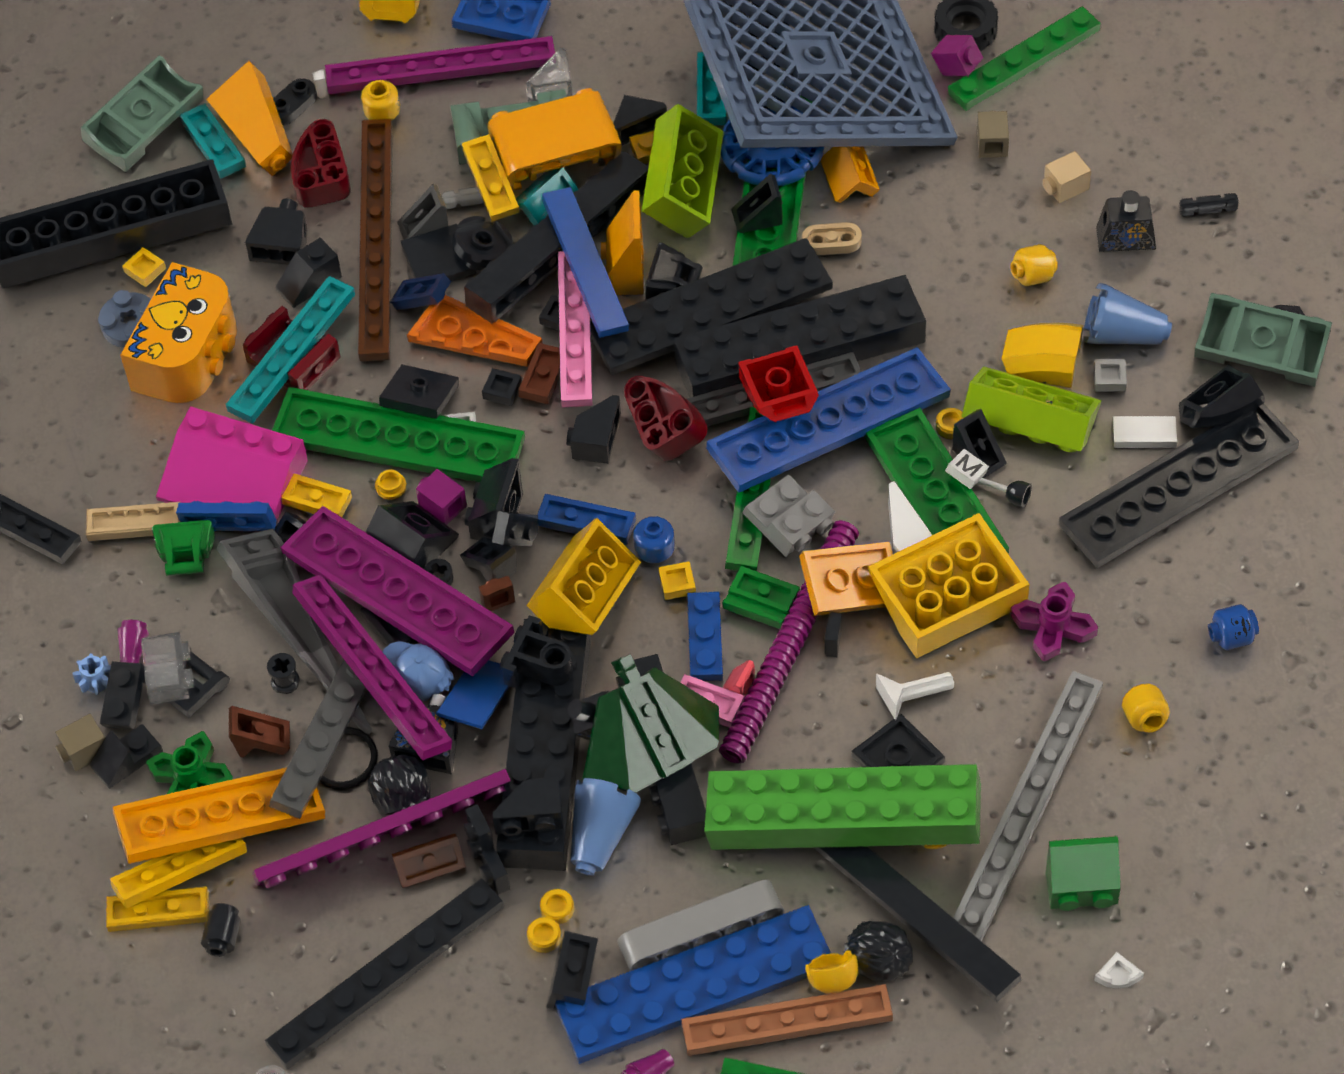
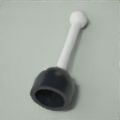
(1016, 492)

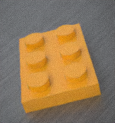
(841, 579)

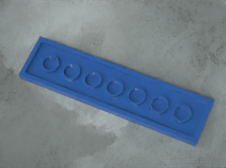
(837, 418)
(692, 984)

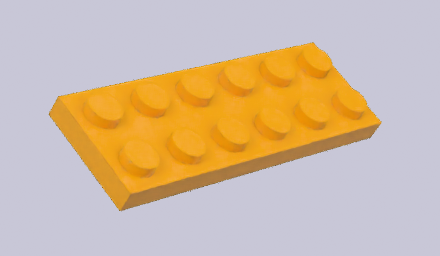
(206, 816)

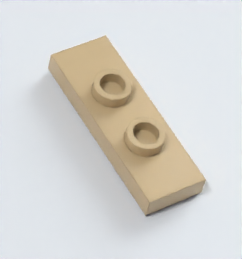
(128, 520)

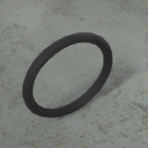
(373, 761)

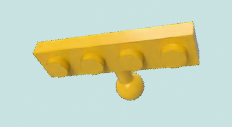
(170, 870)

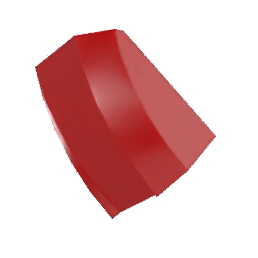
(779, 384)

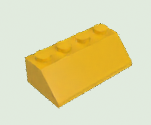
(584, 581)

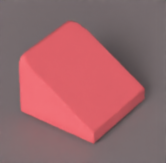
(741, 678)

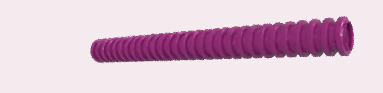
(778, 661)

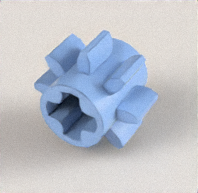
(92, 674)

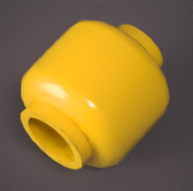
(380, 100)
(1034, 265)
(1146, 708)

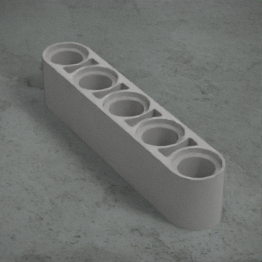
(700, 924)

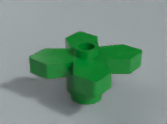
(189, 765)

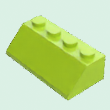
(1021, 408)

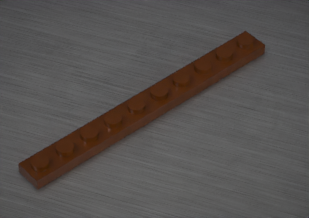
(375, 240)

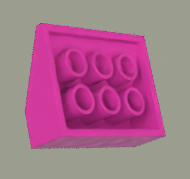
(229, 461)

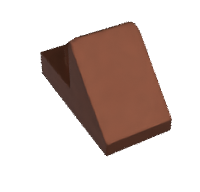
(257, 730)

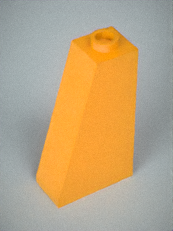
(252, 116)

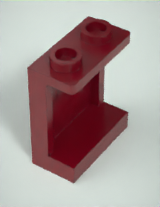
(309, 369)

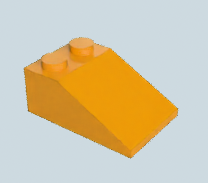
(625, 249)

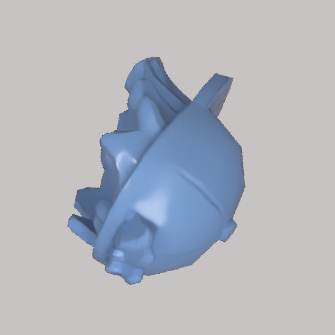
(420, 667)

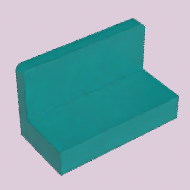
(531, 198)

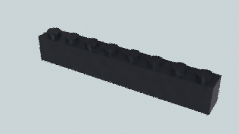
(536, 253)

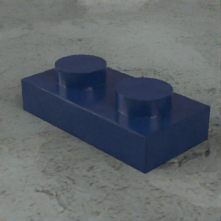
(420, 291)

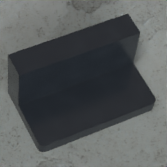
(572, 969)

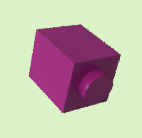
(957, 55)
(441, 496)

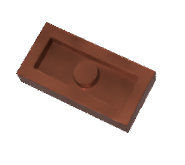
(541, 374)

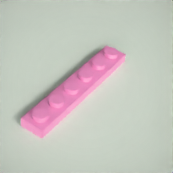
(574, 340)

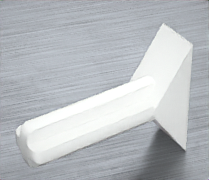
(896, 693)

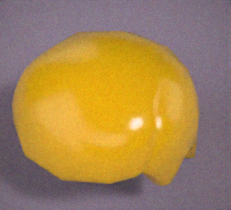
(833, 972)

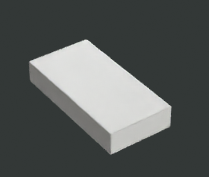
(1144, 432)

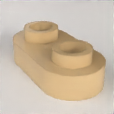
(829, 238)

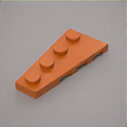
(461, 330)

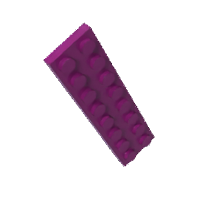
(398, 590)
(369, 834)

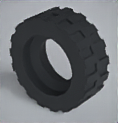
(981, 9)

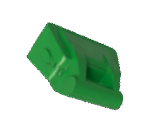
(184, 542)

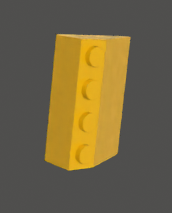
(949, 585)

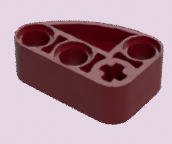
(319, 166)
(663, 417)

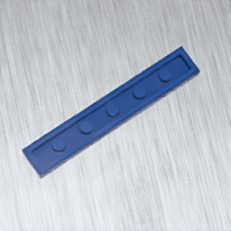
(585, 262)

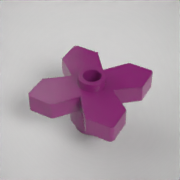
(1054, 620)

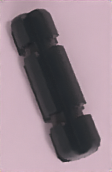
(1209, 204)

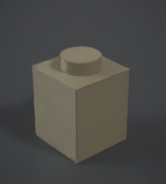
(992, 134)
(79, 742)

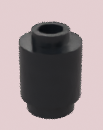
(221, 929)

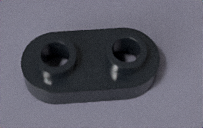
(296, 99)

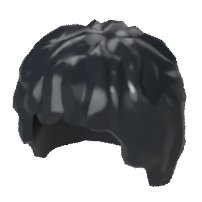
(398, 784)
(880, 950)

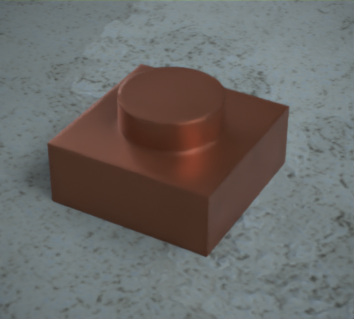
(497, 593)

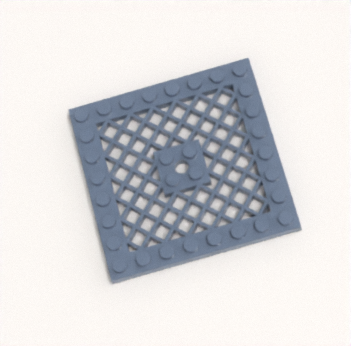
(757, 127)

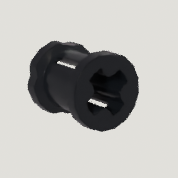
(283, 673)

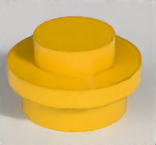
(390, 484)

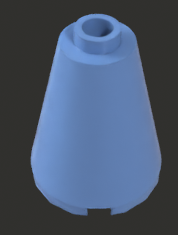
(1124, 320)
(599, 822)

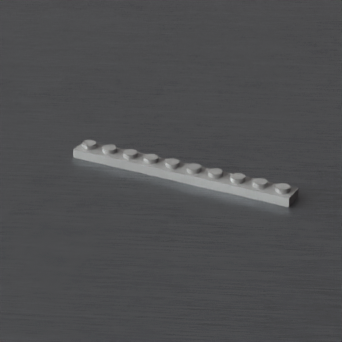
(1027, 804)

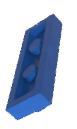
(229, 515)
(574, 515)
(705, 636)

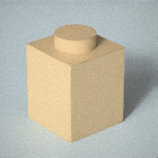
(1066, 177)

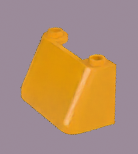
(553, 136)

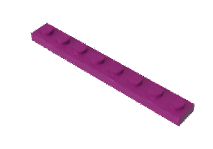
(440, 64)
(372, 667)

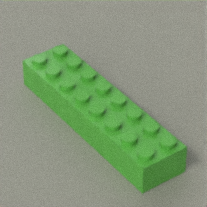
(843, 807)

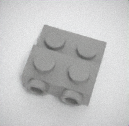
(789, 515)

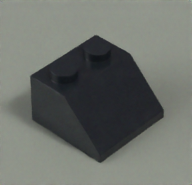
(496, 492)
(411, 531)

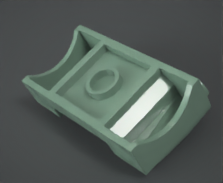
(140, 113)
(472, 122)
(1263, 338)

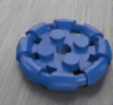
(767, 157)

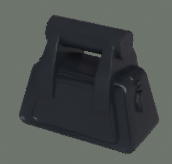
(668, 269)

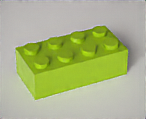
(682, 171)

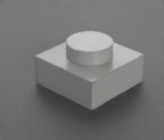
(1110, 375)

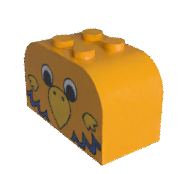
(181, 336)

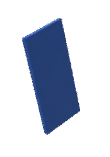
(475, 697)

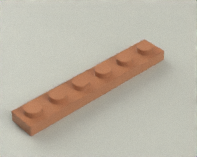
(787, 1020)

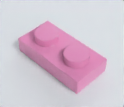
(727, 700)

